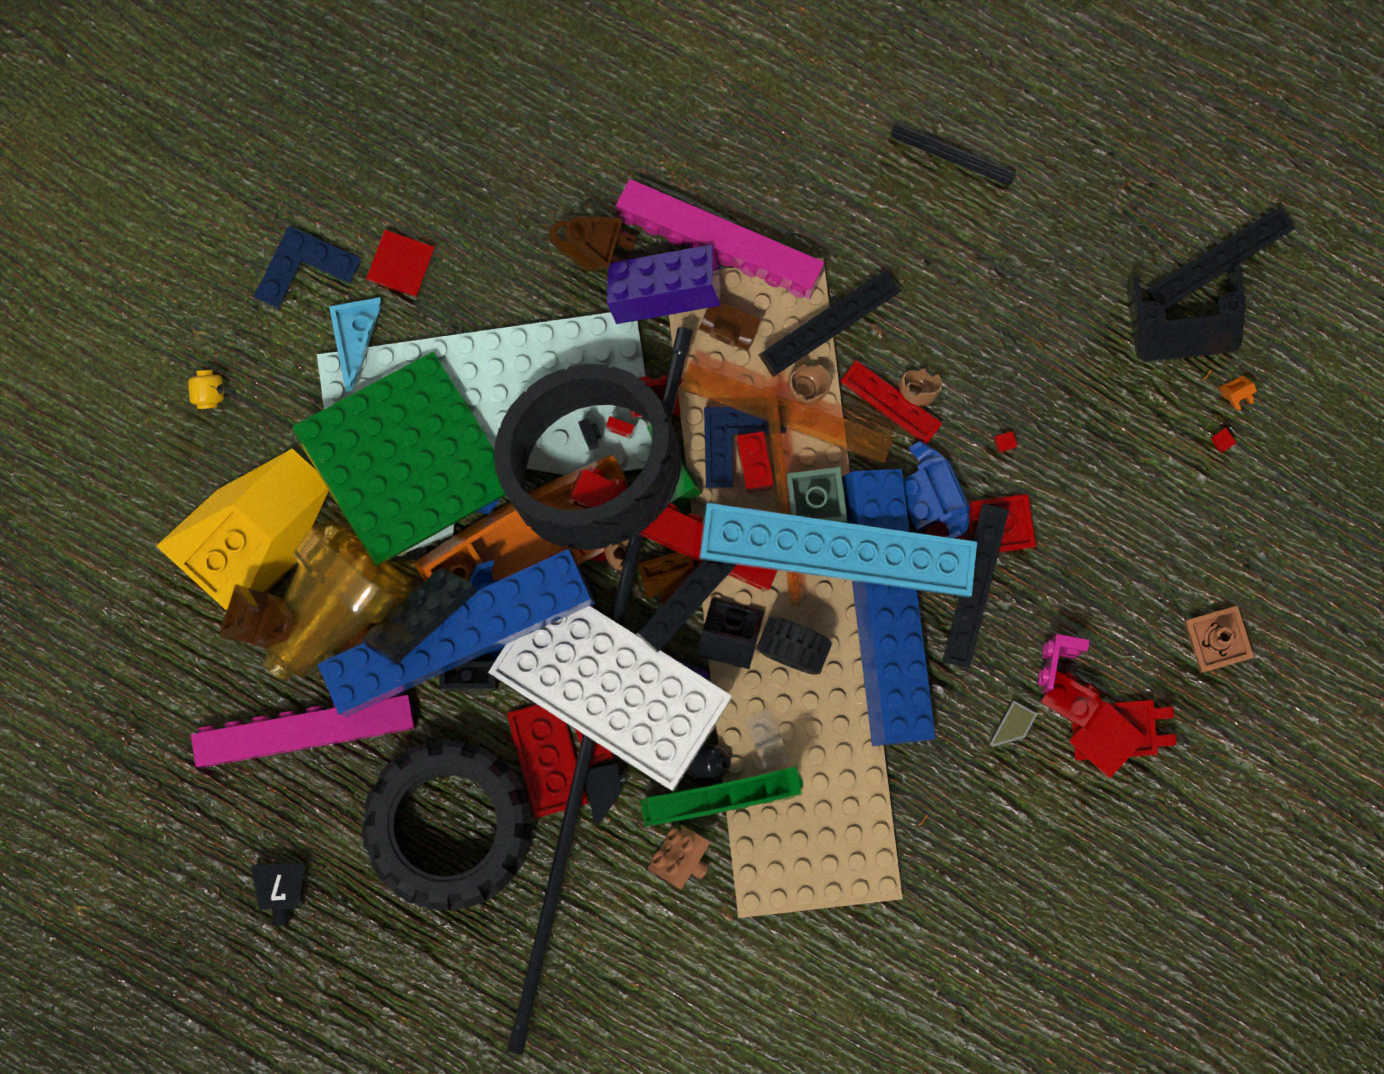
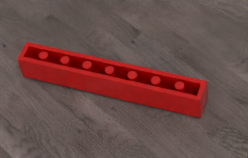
(670, 529)

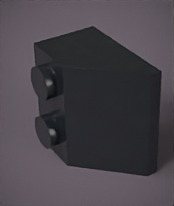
(730, 633)

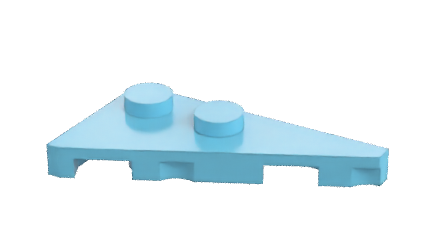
(353, 328)

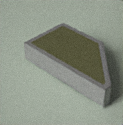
(1014, 724)

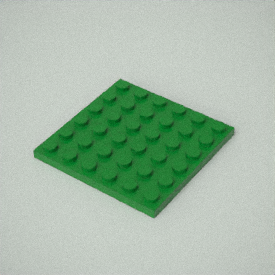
(402, 458)

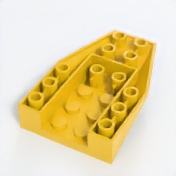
(249, 528)

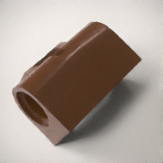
(730, 326)
(665, 574)

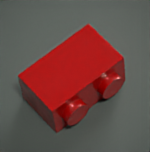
(754, 462)

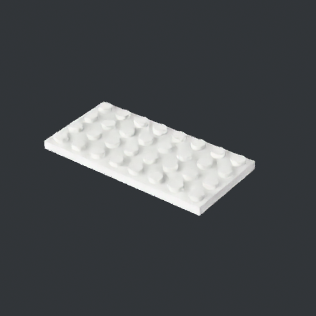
(616, 691)

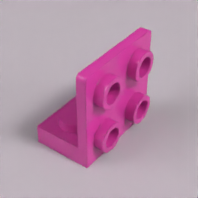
(1068, 647)

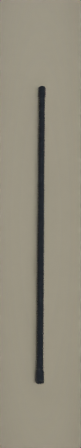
(520, 1028)

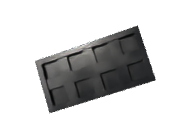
(419, 615)

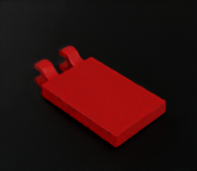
(1142, 717)

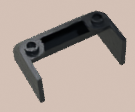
(1190, 337)

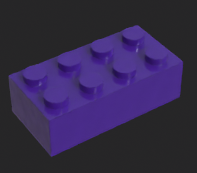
(663, 284)

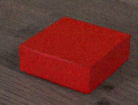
(620, 427)

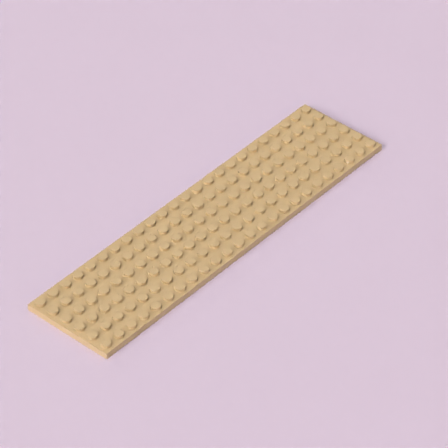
(838, 835)

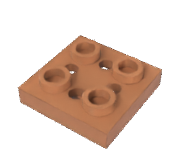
(1228, 622)
(680, 856)

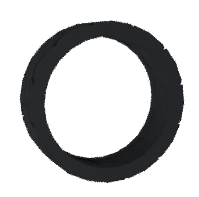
(558, 396)

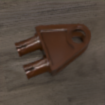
(592, 241)
(257, 618)

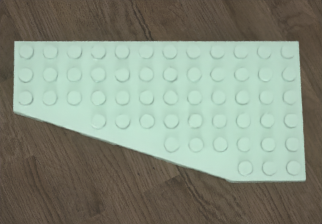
(501, 363)

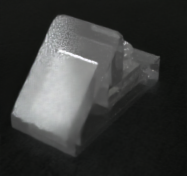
(766, 739)

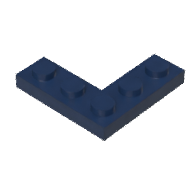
(301, 248)
(719, 427)

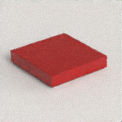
(400, 263)
(1108, 740)

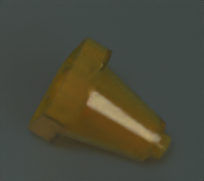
(332, 599)

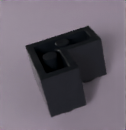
(468, 677)

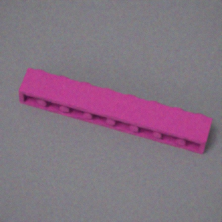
(732, 243)
(299, 732)

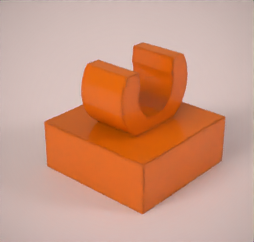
(1238, 390)

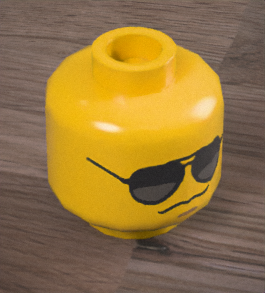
(206, 389)

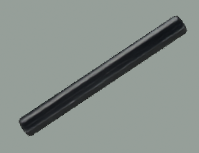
(953, 154)

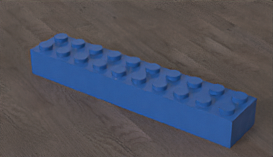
(889, 622)
(479, 626)

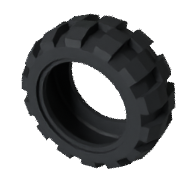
(384, 810)

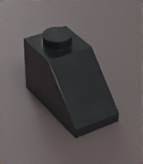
(604, 789)

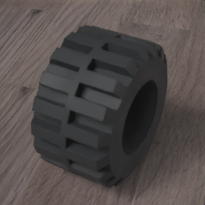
(794, 645)

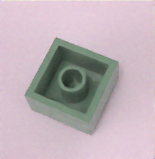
(817, 494)

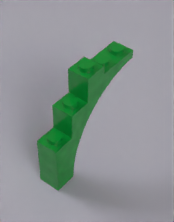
(722, 797)

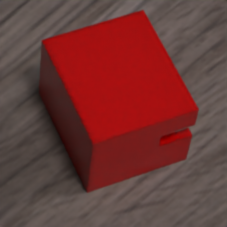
(1223, 440)
(1005, 442)

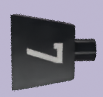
(279, 888)

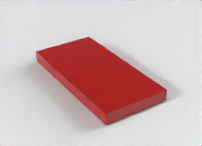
(1018, 528)
(544, 757)

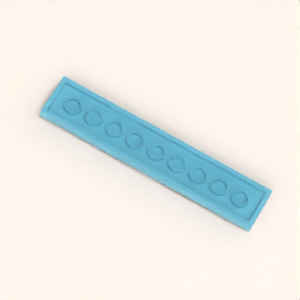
(838, 550)

